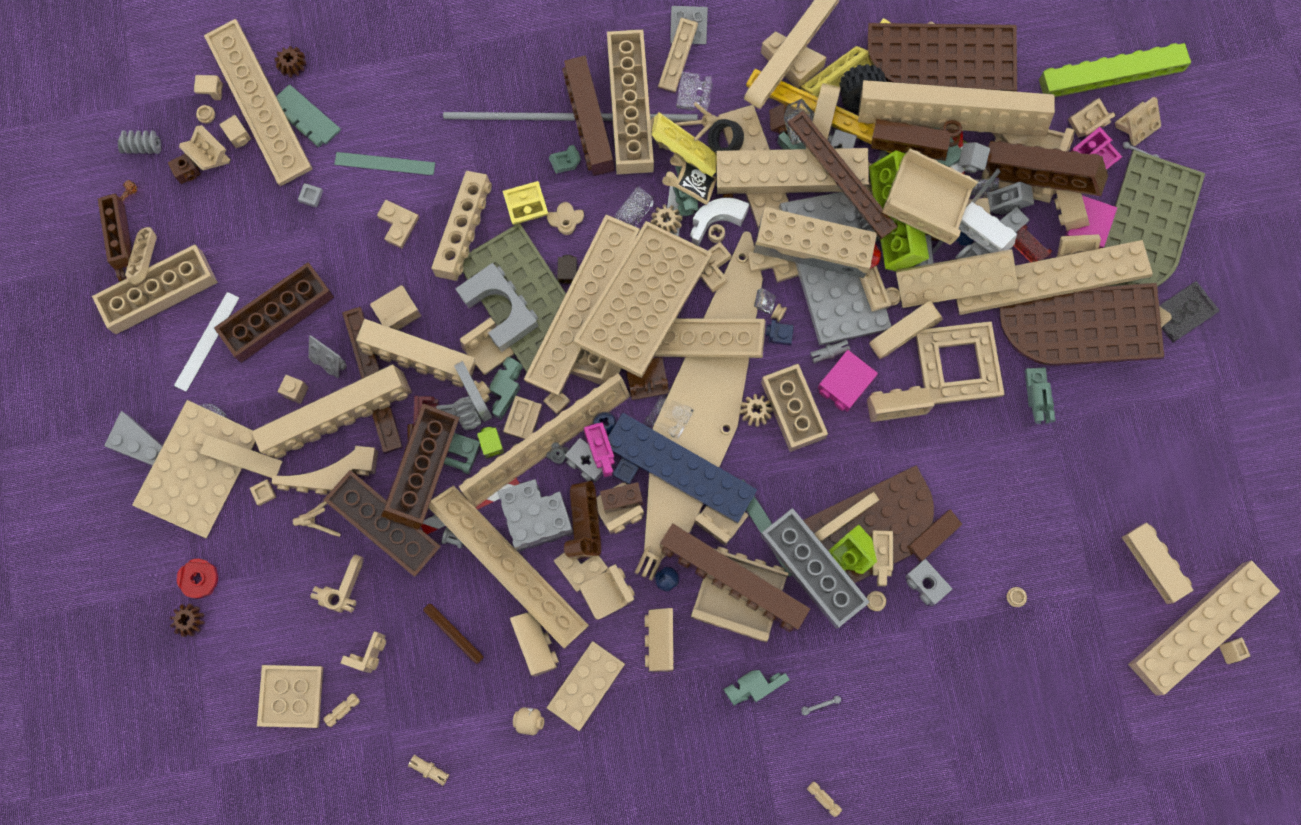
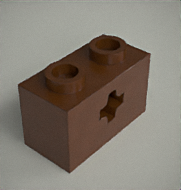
(621, 498)

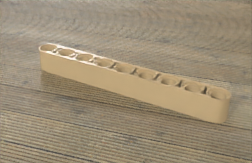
(789, 52)

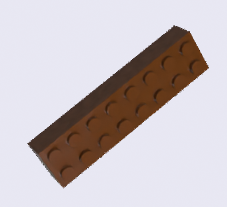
(733, 577)

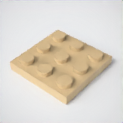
(290, 696)

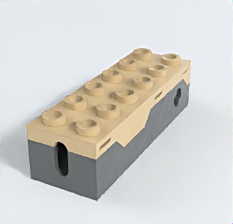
(816, 243)

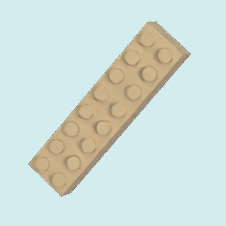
(630, 102)
(782, 171)
(332, 412)
(1203, 628)

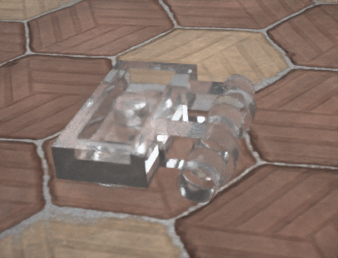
(688, 91)

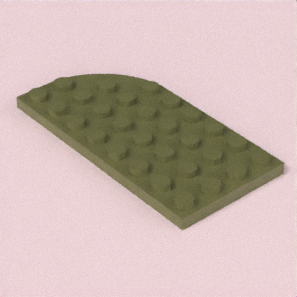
(1157, 208)
(531, 278)

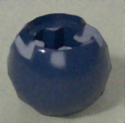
(603, 416)
(667, 579)

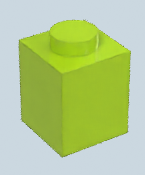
(490, 442)

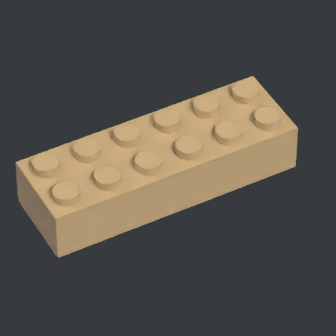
(163, 287)
(413, 352)

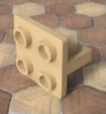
(1140, 121)
(205, 149)

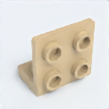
(395, 309)
(481, 347)
(718, 525)
(370, 659)

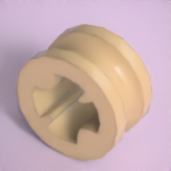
(713, 238)
(778, 313)

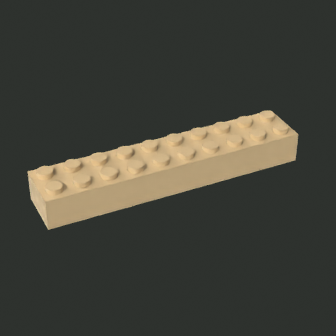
(973, 108)

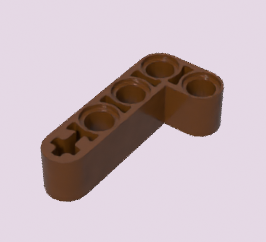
(585, 522)

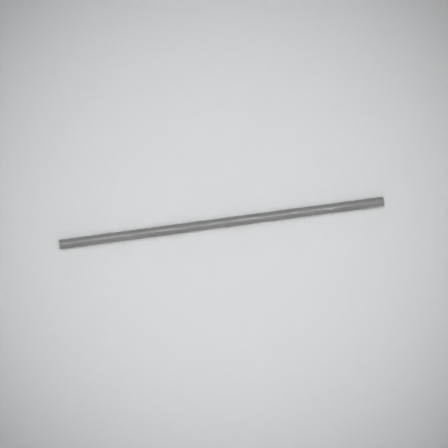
(547, 116)

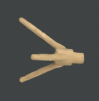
(707, 121)
(309, 520)

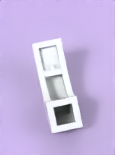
(717, 210)

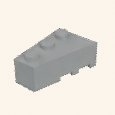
(133, 440)

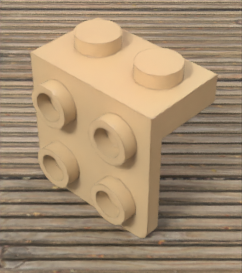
(619, 519)
(607, 592)

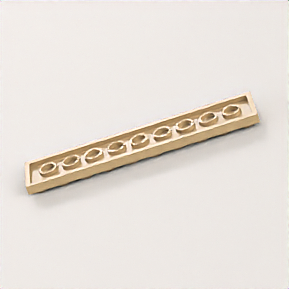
(258, 102)
(755, 140)
(1067, 275)
(557, 352)
(537, 444)
(508, 566)

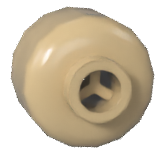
(528, 721)

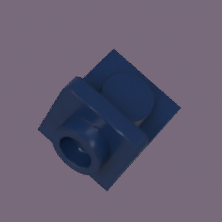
(779, 333)

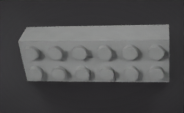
(814, 568)

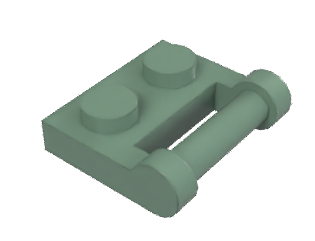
(465, 448)

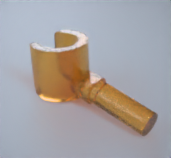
(130, 189)

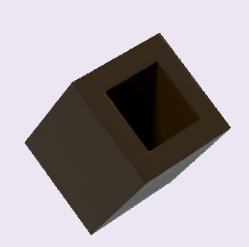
(567, 269)

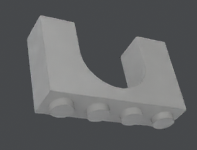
(492, 282)

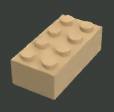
(794, 407)

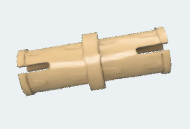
(428, 770)

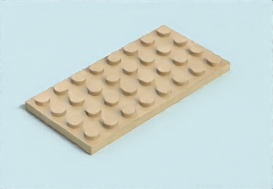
(643, 299)

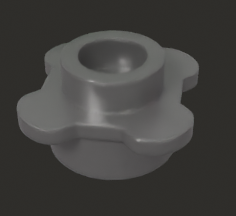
(557, 458)

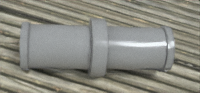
(830, 351)

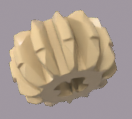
(671, 214)
(757, 404)

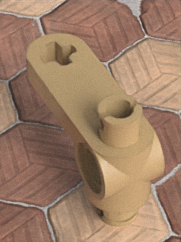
(326, 594)

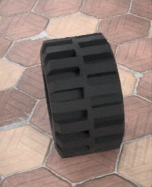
(852, 84)

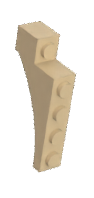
(361, 460)

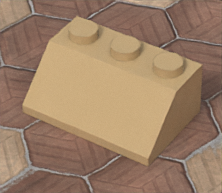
(899, 404)
(659, 640)
(534, 644)

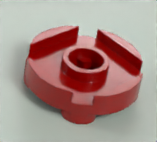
(205, 586)

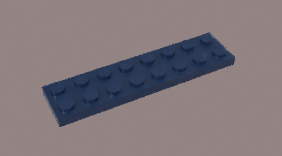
(680, 468)

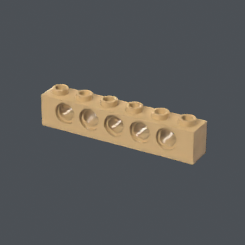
(453, 232)

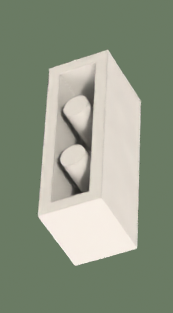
(986, 229)

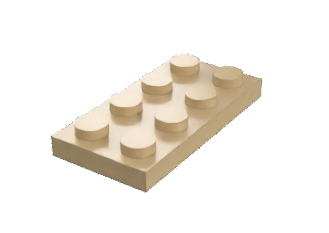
(585, 686)

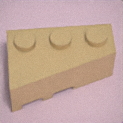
(803, 69)

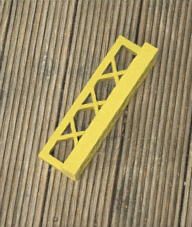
(836, 71)

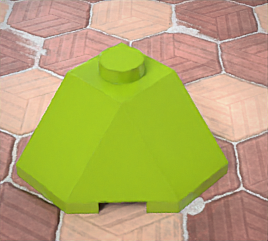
(855, 551)

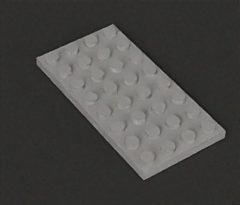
(834, 298)

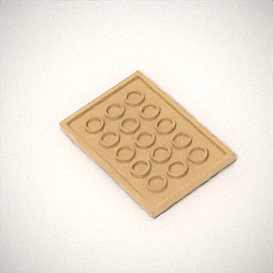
(186, 484)

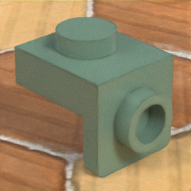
(565, 160)

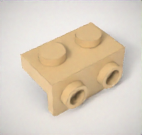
(1090, 118)

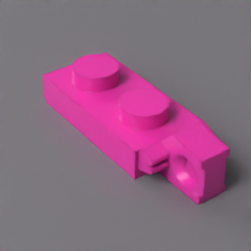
(600, 447)

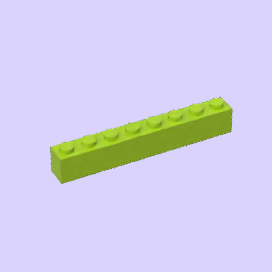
(1115, 70)

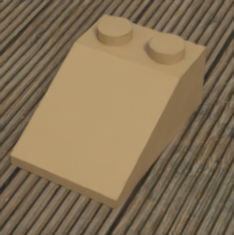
(594, 368)

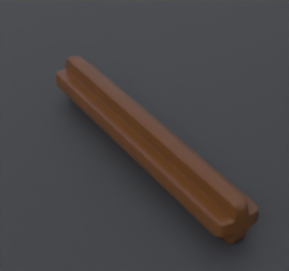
(453, 634)

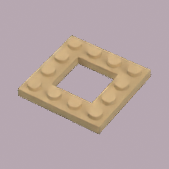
(983, 338)

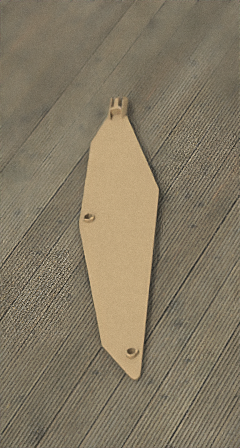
(715, 394)

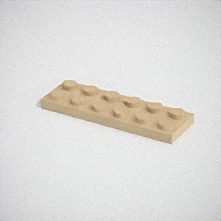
(957, 278)
(714, 338)

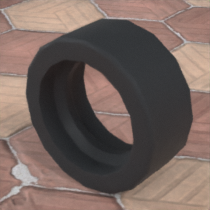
(715, 131)

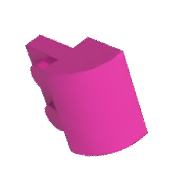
(1099, 143)

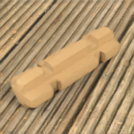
(341, 710)
(824, 799)

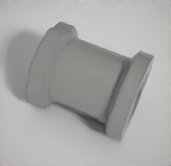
(448, 538)

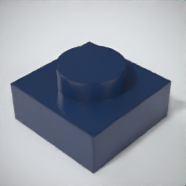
(625, 471)

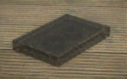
(1188, 310)

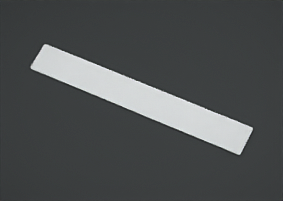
(205, 342)

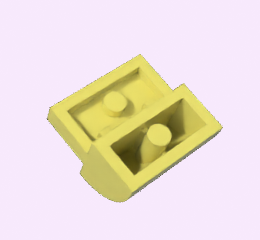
(525, 203)

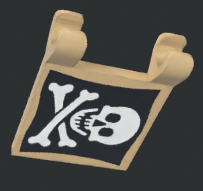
(690, 180)

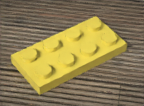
(683, 143)

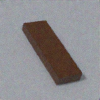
(934, 535)

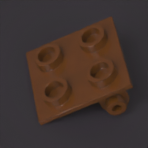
(652, 382)

